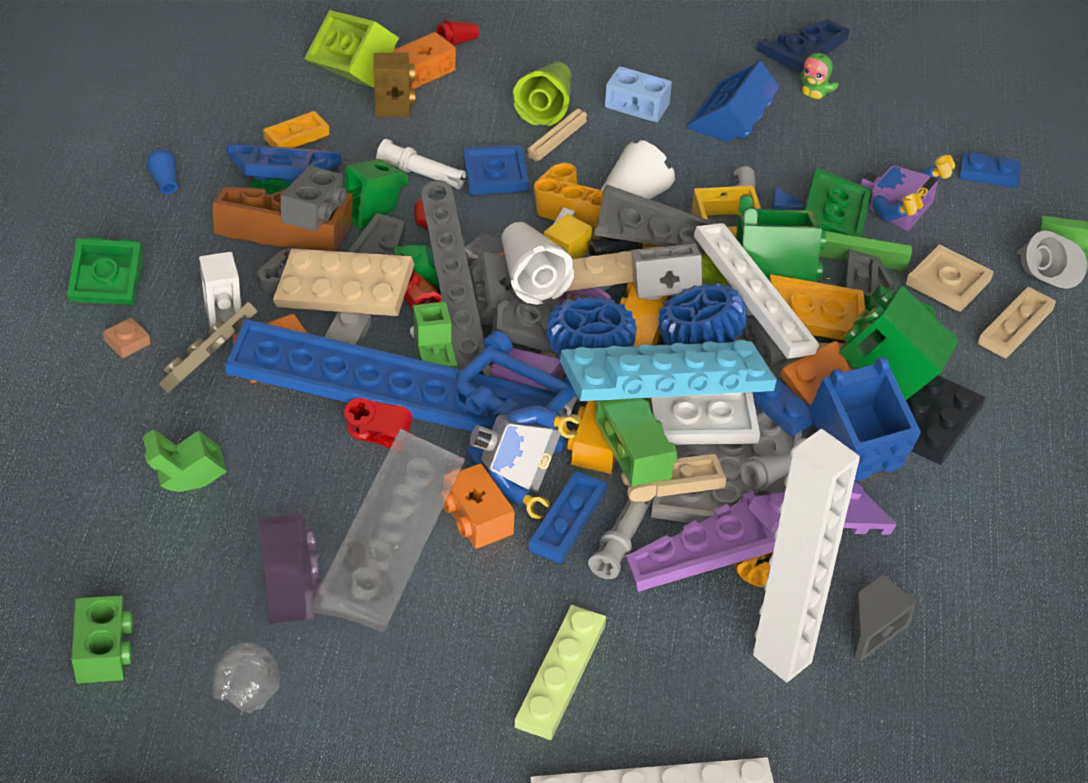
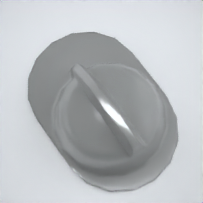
(1053, 260)

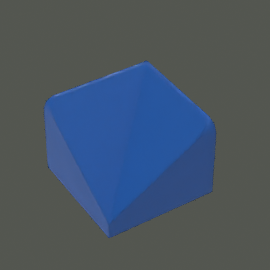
(785, 201)

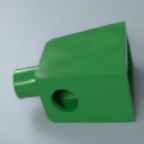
(374, 189)

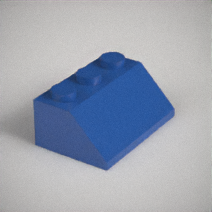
(735, 104)

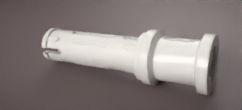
(409, 161)

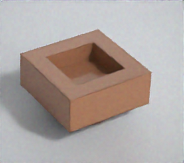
(126, 337)

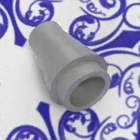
(763, 471)

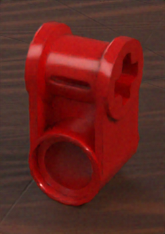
(378, 422)

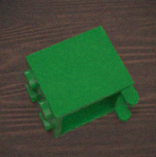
(781, 240)
(913, 345)

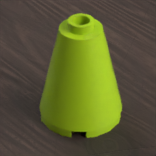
(543, 94)

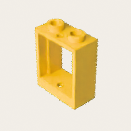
(710, 202)

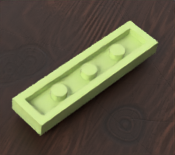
(560, 672)

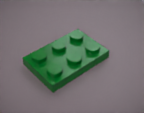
(837, 203)

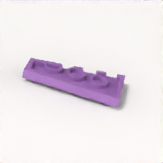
(860, 516)
(716, 542)

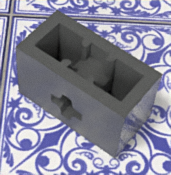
(490, 284)

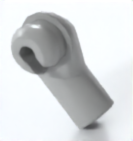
(746, 176)

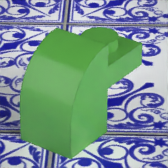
(433, 334)
(185, 466)

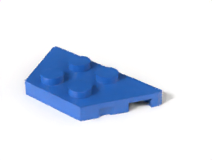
(279, 162)

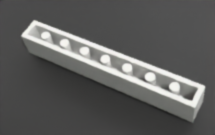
(804, 552)

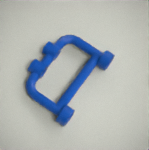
(497, 350)

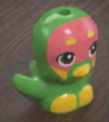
(816, 76)

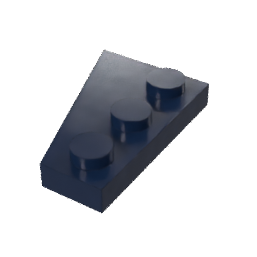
(813, 38)

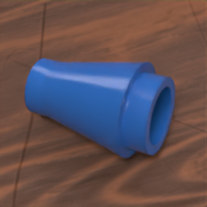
(163, 170)

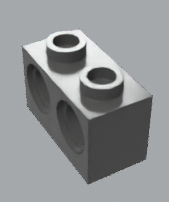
(312, 198)

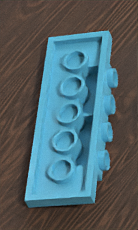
(666, 370)

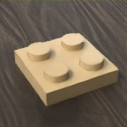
(949, 278)

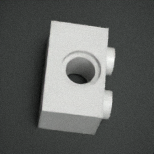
(220, 286)

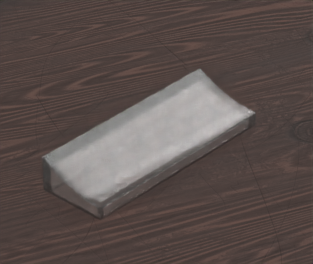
(388, 533)

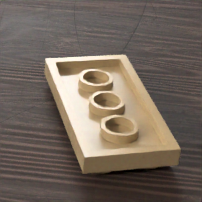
(344, 282)

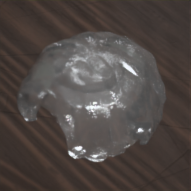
(245, 676)

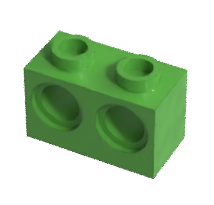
(100, 639)

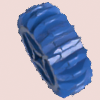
(703, 315)
(590, 325)

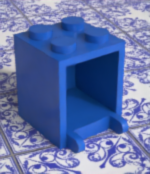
(867, 416)

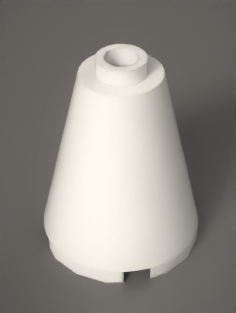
(641, 171)
(535, 264)

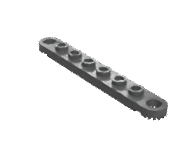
(453, 274)

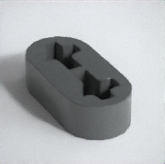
(271, 272)
(762, 341)

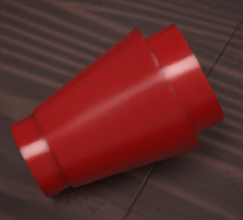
(457, 31)

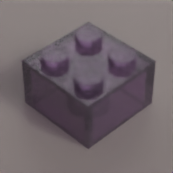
(288, 567)

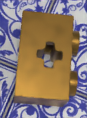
(392, 84)

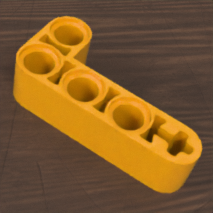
(560, 189)

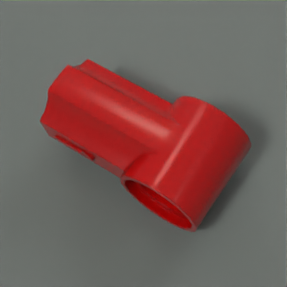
(420, 291)

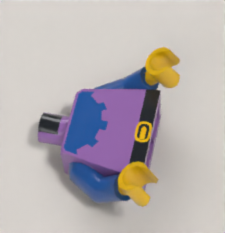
(906, 194)

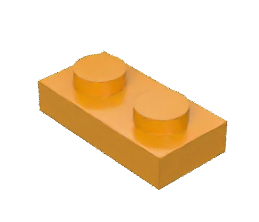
(297, 131)

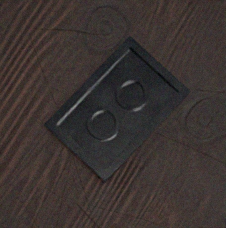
(943, 415)

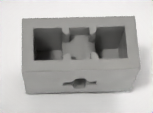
(651, 266)

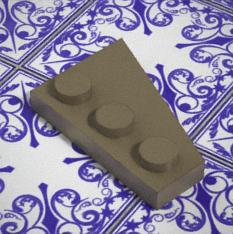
(201, 350)

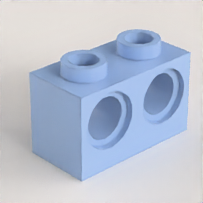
(638, 94)

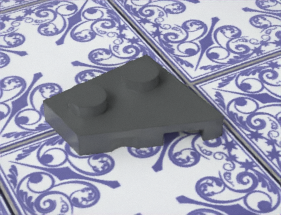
(865, 273)

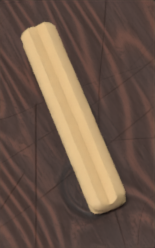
(557, 135)

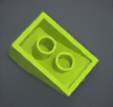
(348, 46)

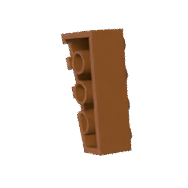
(257, 218)

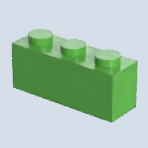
(636, 439)

